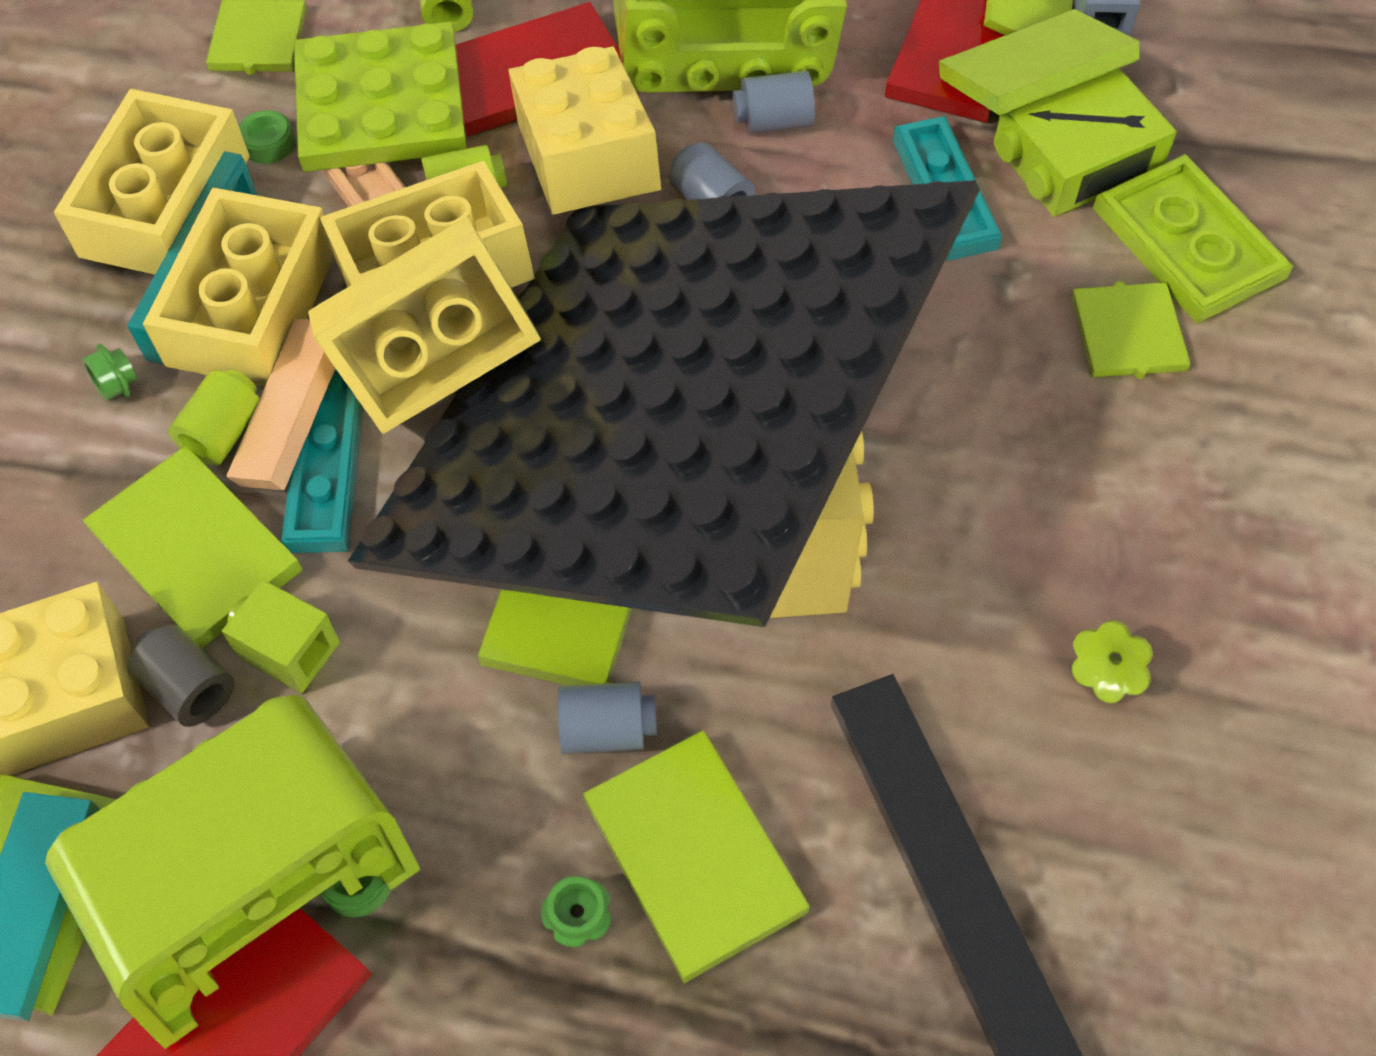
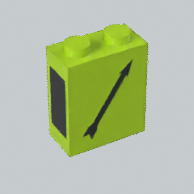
(1084, 141)

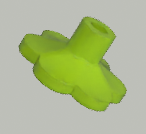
(1102, 667)

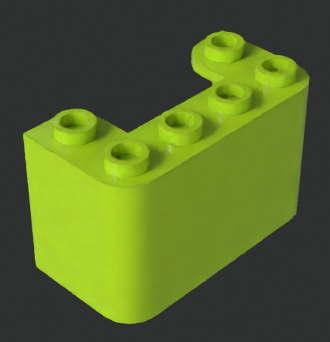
(723, 41)
(220, 856)

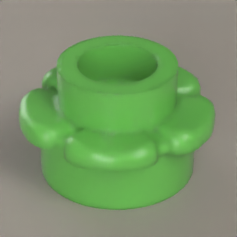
(109, 372)
(577, 892)

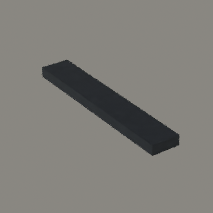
(951, 874)

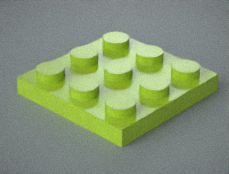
(378, 96)

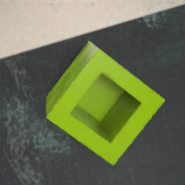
(280, 635)

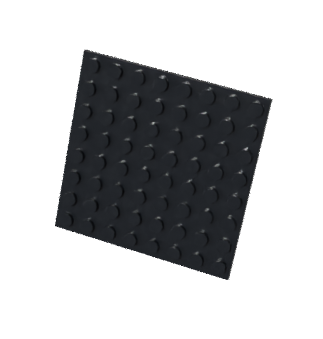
(679, 401)

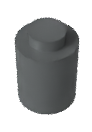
(179, 674)

